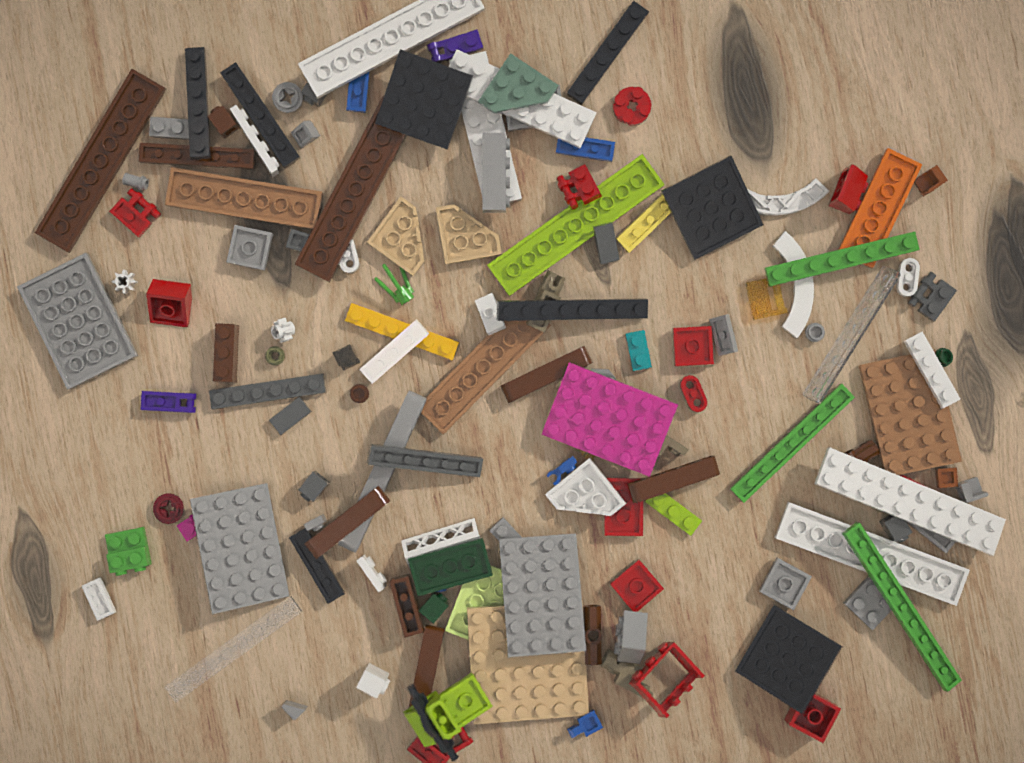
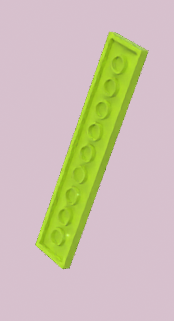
(575, 226)

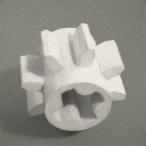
(129, 280)
(283, 330)

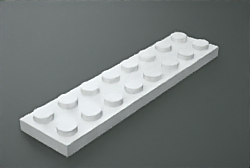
(557, 117)
(480, 121)

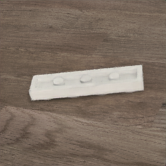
(251, 133)
(394, 351)
(932, 370)

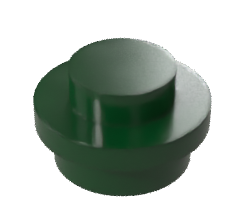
(944, 356)

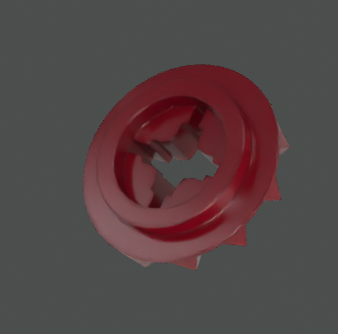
(162, 514)

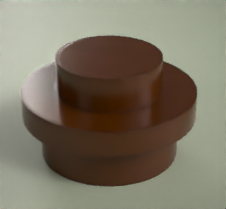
(359, 393)

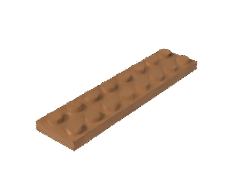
(243, 198)
(478, 373)

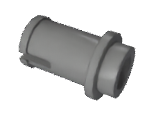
(135, 181)

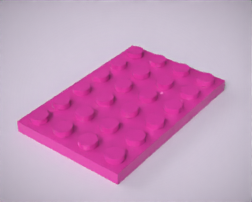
(609, 419)

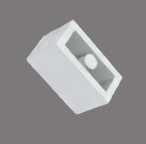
(373, 681)

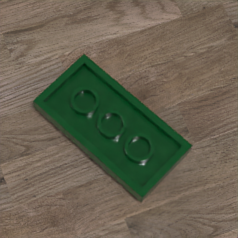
(450, 566)

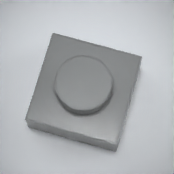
(316, 523)

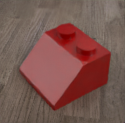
(849, 189)
(169, 302)

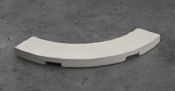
(789, 203)
(802, 289)

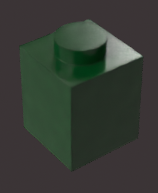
(434, 606)

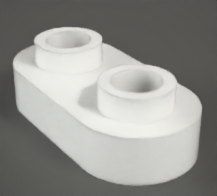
(350, 254)
(909, 278)

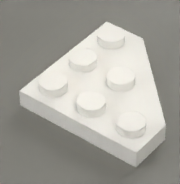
(586, 492)

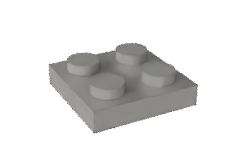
(249, 247)
(785, 583)
(868, 604)

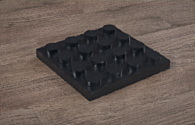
(424, 99)
(712, 207)
(789, 659)

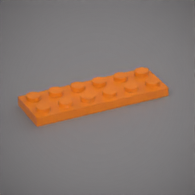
(882, 200)

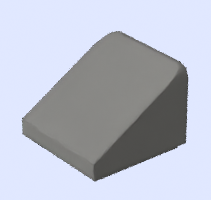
(305, 133)
(293, 709)

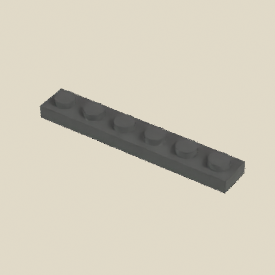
(267, 391)
(424, 460)

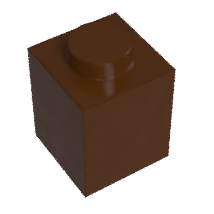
(223, 121)

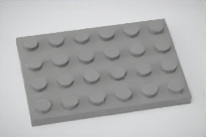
(77, 321)
(239, 548)
(542, 595)

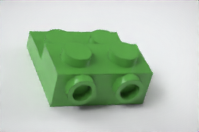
(127, 551)

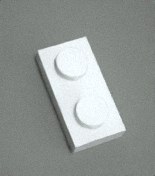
(376, 578)

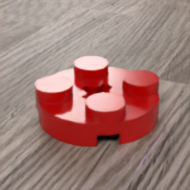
(628, 116)

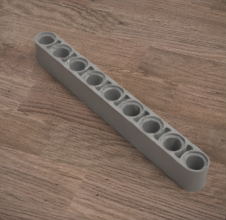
(380, 476)

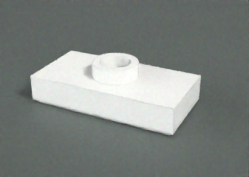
(488, 311)
(98, 599)

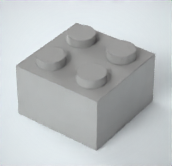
(631, 637)

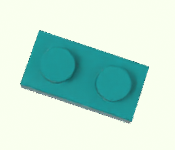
(638, 350)

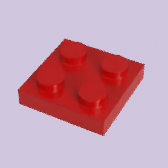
(693, 346)
(636, 586)

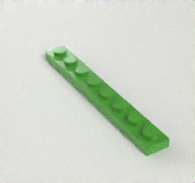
(842, 259)
(792, 443)

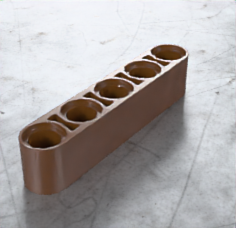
(544, 375)
(673, 479)
(347, 522)
(428, 659)

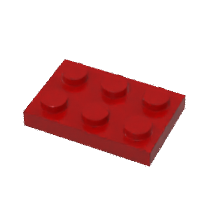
(629, 518)

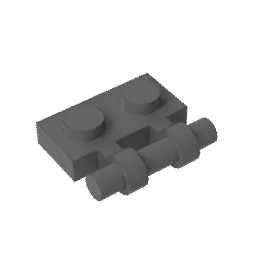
(937, 299)

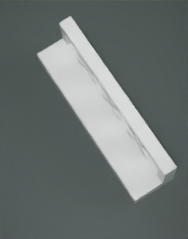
(441, 542)

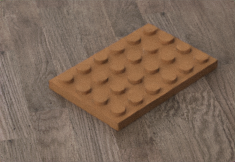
(907, 418)

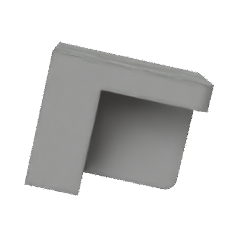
(970, 490)

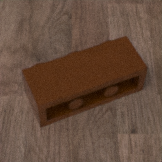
(226, 352)
(407, 605)

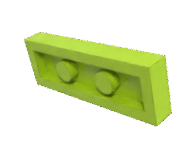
(675, 512)

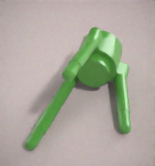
(403, 294)

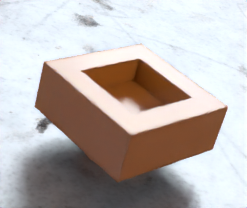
(946, 477)

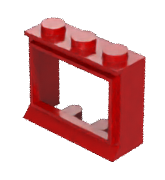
(683, 686)

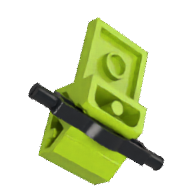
(443, 714)

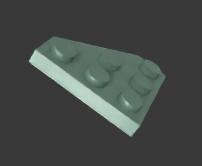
(517, 87)

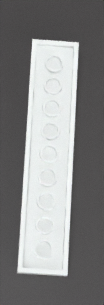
(383, 41)
(910, 501)
(909, 566)

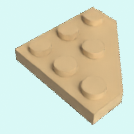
(464, 236)
(400, 237)

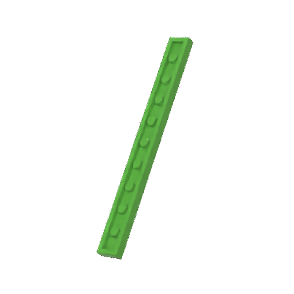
(901, 606)

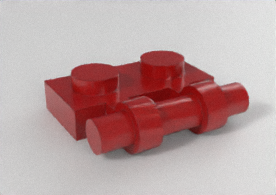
(583, 182)
(131, 217)

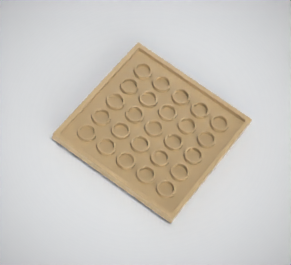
(522, 685)

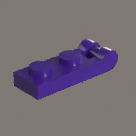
(466, 42)
(167, 401)

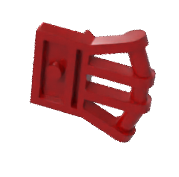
(432, 753)

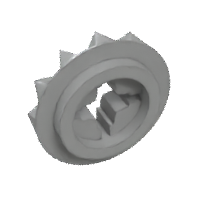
(279, 95)

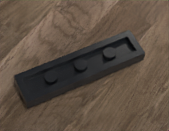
(318, 568)

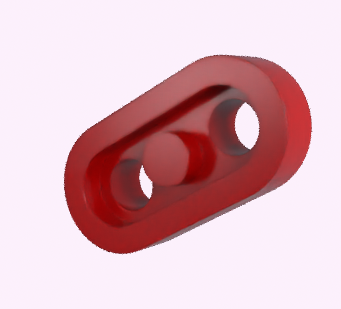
(695, 392)

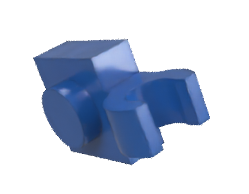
(567, 466)
(588, 724)

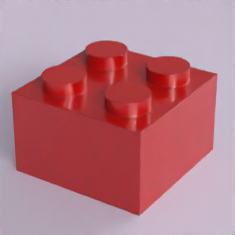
(817, 718)

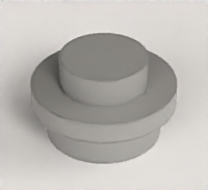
(815, 332)

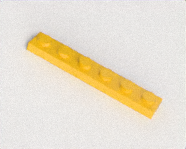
(392, 328)

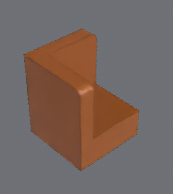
(930, 180)

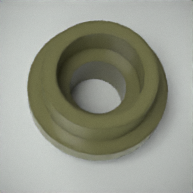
(269, 353)

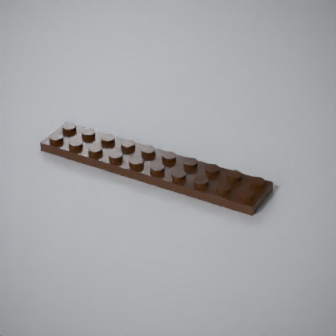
(100, 160)
(350, 199)

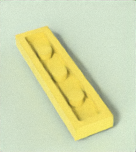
(644, 224)

